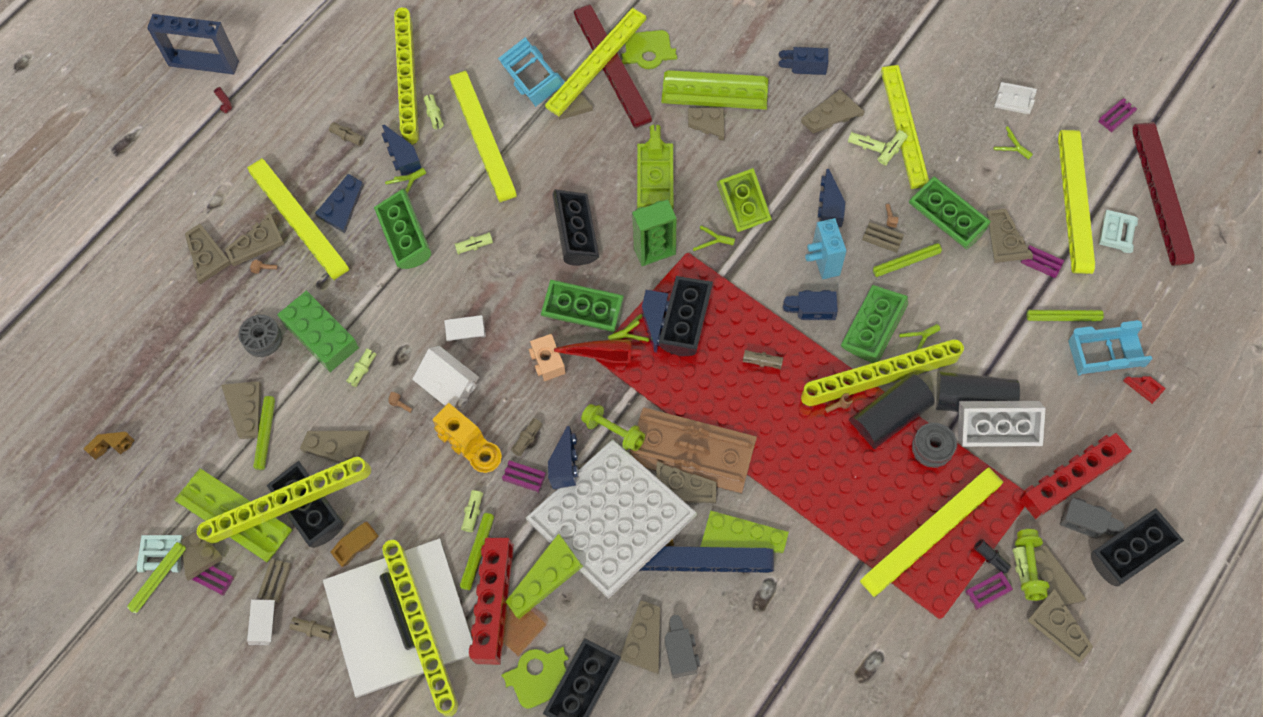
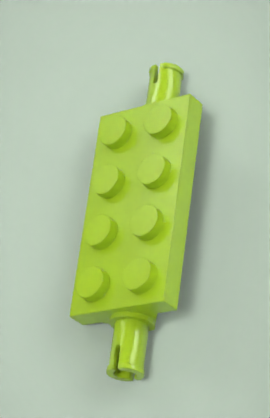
(654, 170)

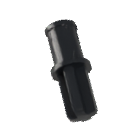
(992, 556)

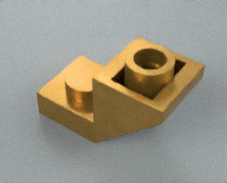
(119, 441)
(353, 543)

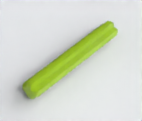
(907, 259)
(1065, 315)
(264, 433)
(475, 555)
(156, 577)

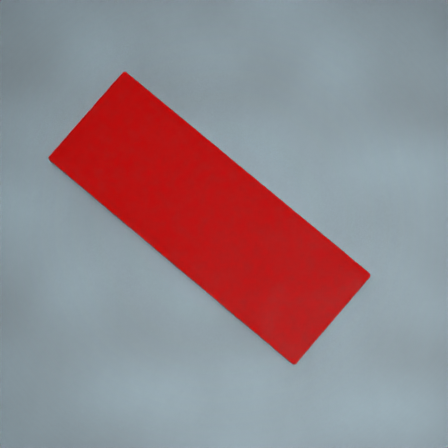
(816, 457)

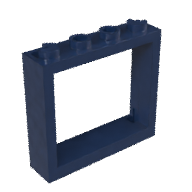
(224, 62)

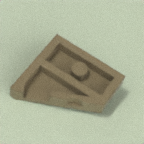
(707, 120)
(198, 555)

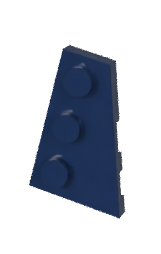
(340, 204)

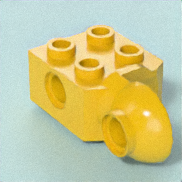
(466, 439)

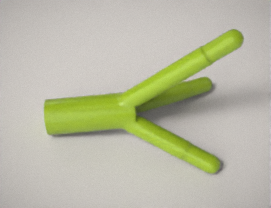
(1019, 148)
(419, 173)
(719, 238)
(623, 333)
(926, 333)

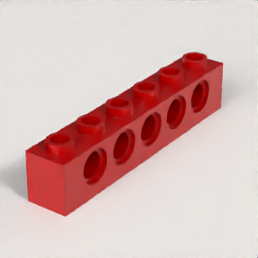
(1038, 504)
(492, 651)

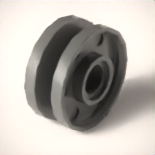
(263, 345)
(937, 434)

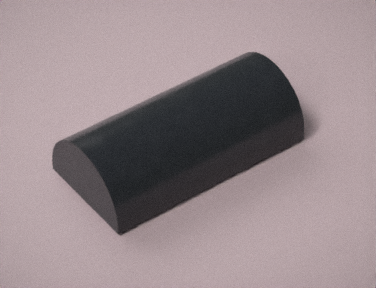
(575, 227)
(685, 316)
(965, 387)
(893, 410)
(314, 521)
(1135, 548)
(583, 682)

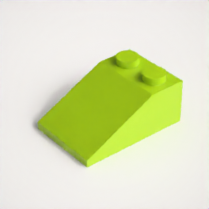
(744, 200)

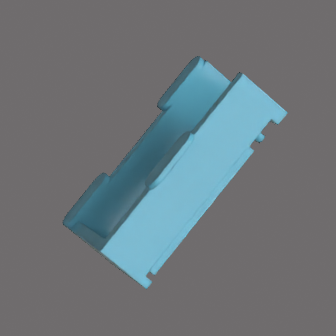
(545, 87)
(1129, 343)

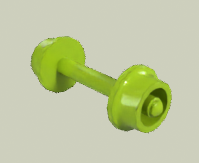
(593, 416)
(1033, 589)

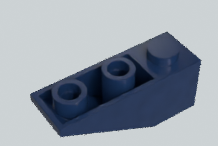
(404, 153)
(832, 200)
(653, 311)
(561, 465)

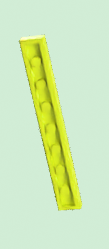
(595, 62)
(903, 121)

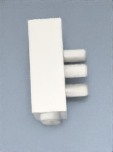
(445, 378)

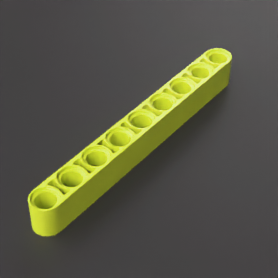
(406, 75)
(483, 136)
(1076, 202)
(298, 219)
(876, 378)
(274, 500)
(931, 532)
(423, 635)

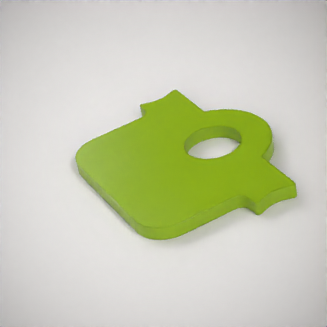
(649, 41)
(539, 688)

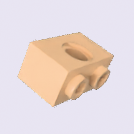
(547, 368)

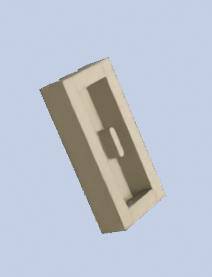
(883, 234)
(279, 564)

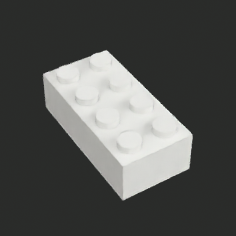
(1001, 423)

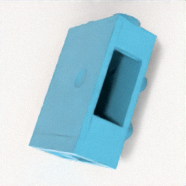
(827, 249)

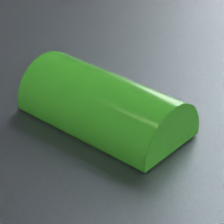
(950, 213)
(403, 231)
(583, 306)

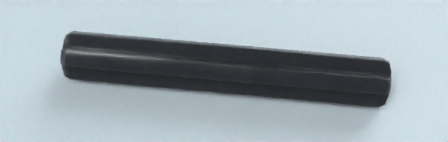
(397, 611)

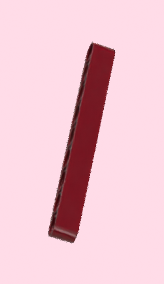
(614, 69)
(1163, 194)

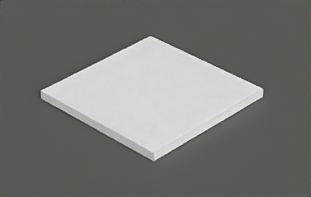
(612, 517)
(368, 628)

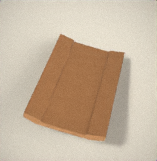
(695, 448)

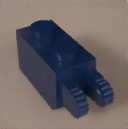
(805, 60)
(813, 305)

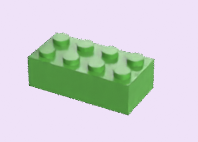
(654, 232)
(318, 331)

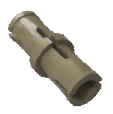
(346, 134)
(762, 359)
(526, 437)
(311, 628)

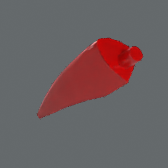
(607, 350)

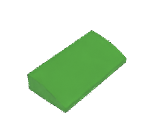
(875, 324)

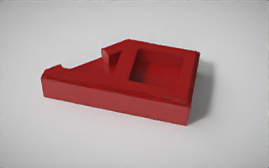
(1146, 387)

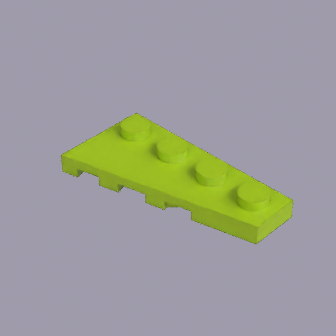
(739, 533)
(546, 575)

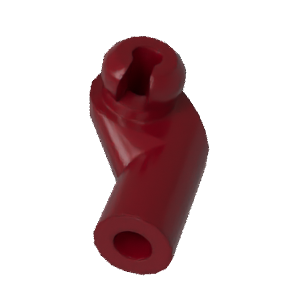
(227, 106)

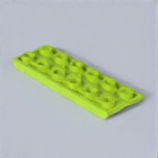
(715, 89)
(210, 497)

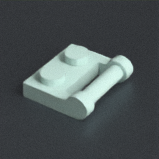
(1112, 231)
(156, 547)

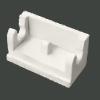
(1015, 98)
(464, 328)
(260, 622)

